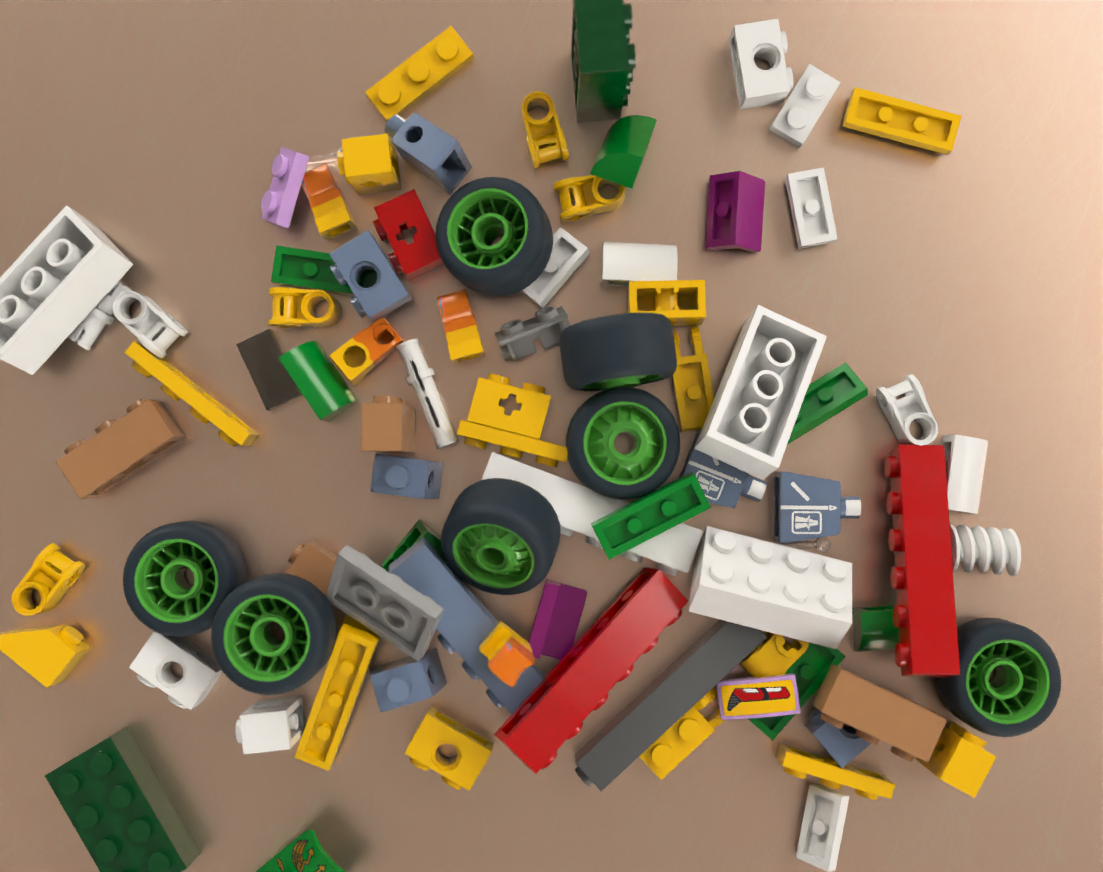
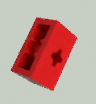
(402, 215)

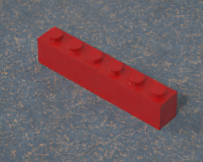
(922, 562)
(591, 669)

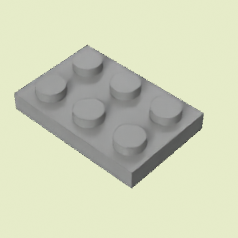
(383, 602)

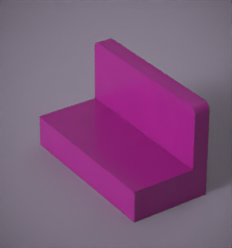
(735, 211)
(556, 619)

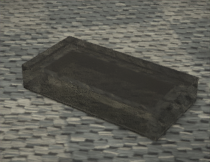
(267, 371)

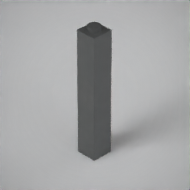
(664, 702)

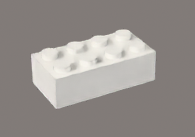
(55, 288)
(761, 393)
(772, 587)

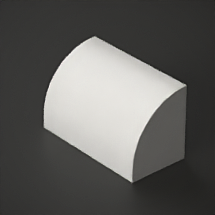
(637, 262)
(964, 471)

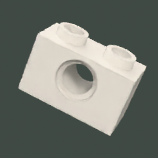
(753, 84)
(198, 667)
(271, 724)

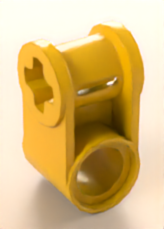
(543, 136)
(586, 197)
(297, 308)
(52, 576)
(773, 656)

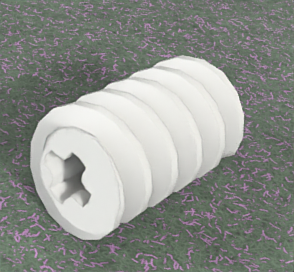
(985, 547)

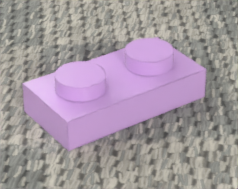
(280, 199)

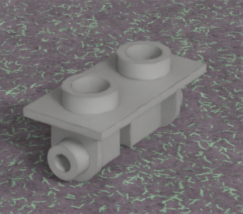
(520, 335)

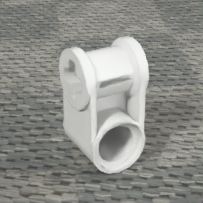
(152, 327)
(907, 409)

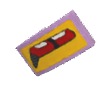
(758, 697)

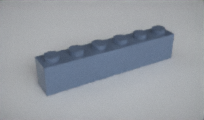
(463, 622)

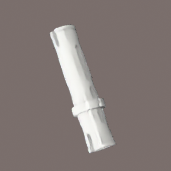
(427, 394)

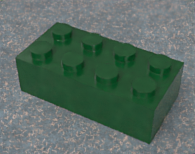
(601, 58)
(122, 809)

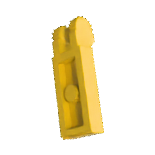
(692, 383)
(682, 737)

